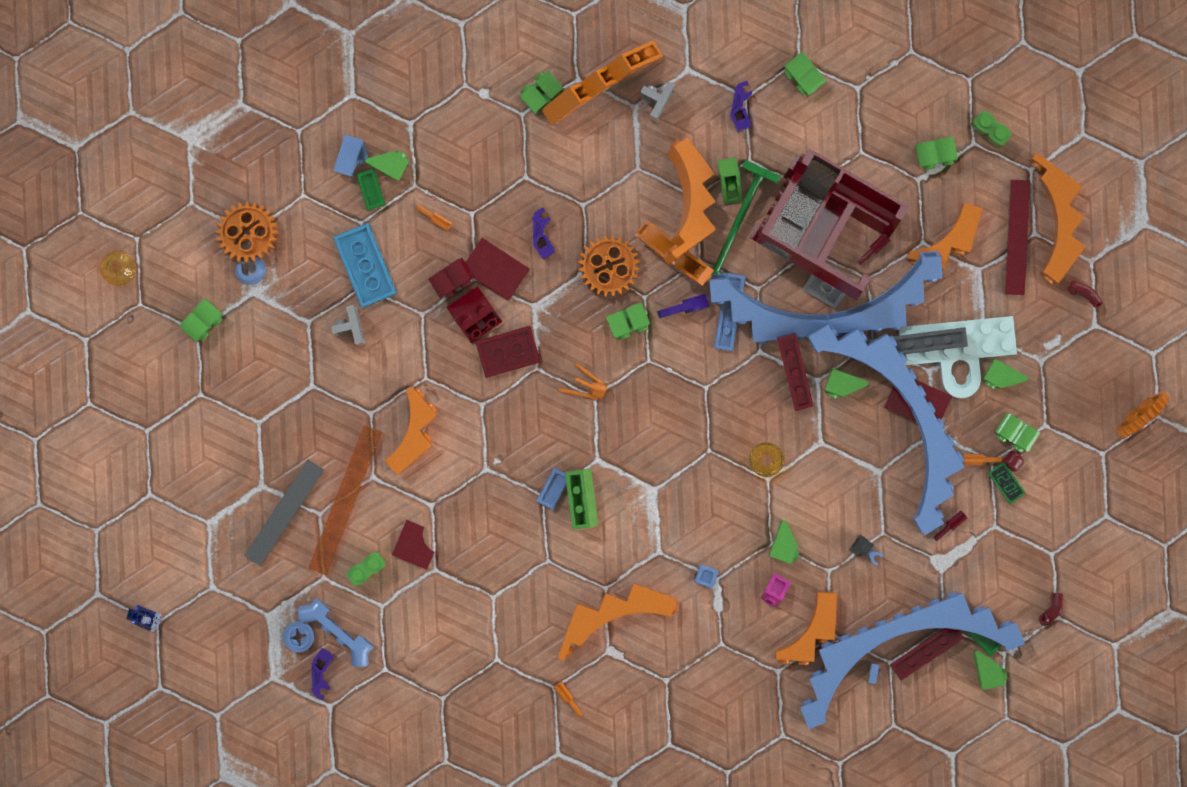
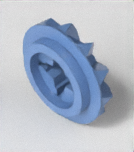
(291, 631)

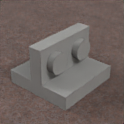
(659, 100)
(823, 291)
(353, 326)

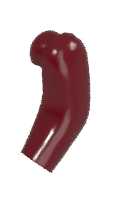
(1086, 291)
(1054, 611)

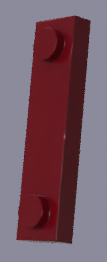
(795, 371)
(926, 652)

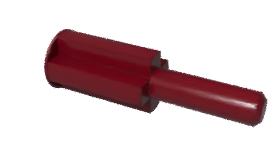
(881, 242)
(952, 524)

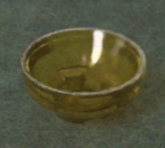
(127, 268)
(776, 463)

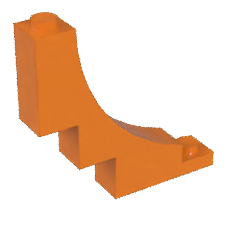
(600, 81)
(1061, 191)
(696, 199)
(587, 620)

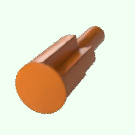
(435, 218)
(978, 459)
(567, 697)

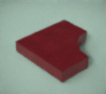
(412, 547)

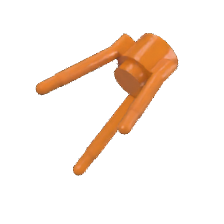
(596, 389)

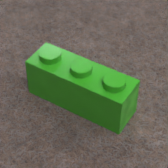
(581, 498)

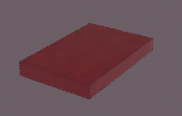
(496, 269)
(507, 351)
(939, 400)

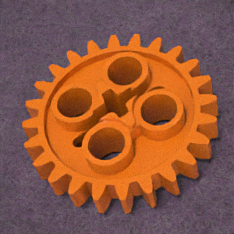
(234, 220)
(616, 281)
(1139, 417)

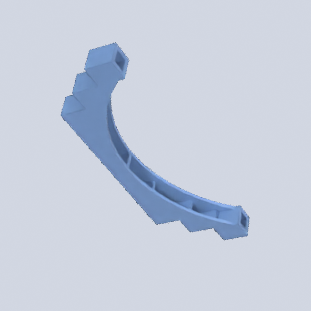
(880, 313)
(940, 456)
(948, 613)

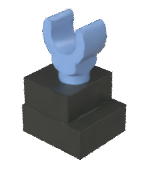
(864, 547)

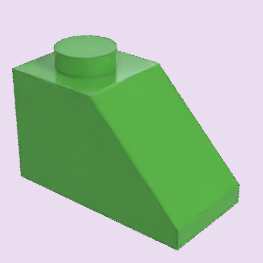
(389, 163)
(729, 180)
(1000, 375)
(842, 384)
(784, 544)
(988, 671)

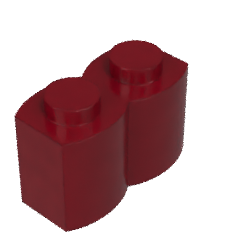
(451, 278)

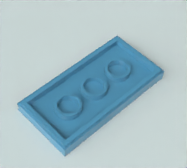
(365, 265)

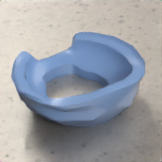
(256, 277)

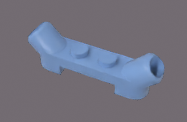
(318, 611)

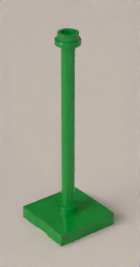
(759, 175)

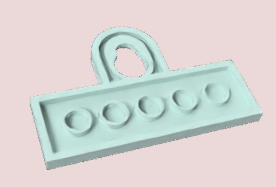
(985, 339)

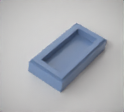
(348, 155)
(552, 489)

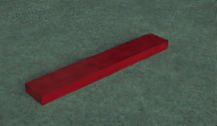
(1017, 237)

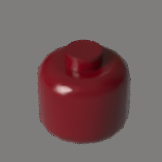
(1013, 460)

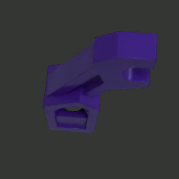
(739, 97)
(538, 231)
(688, 305)
(317, 674)

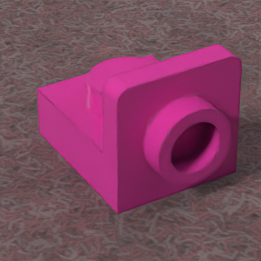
(775, 590)

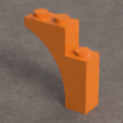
(959, 238)
(686, 264)
(414, 442)
(820, 627)

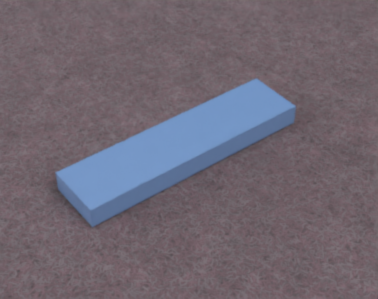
(726, 328)

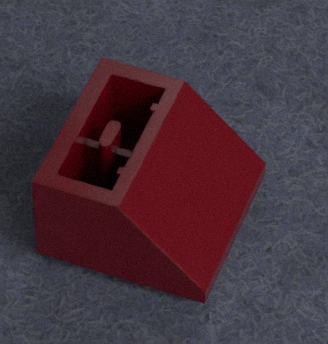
(474, 314)

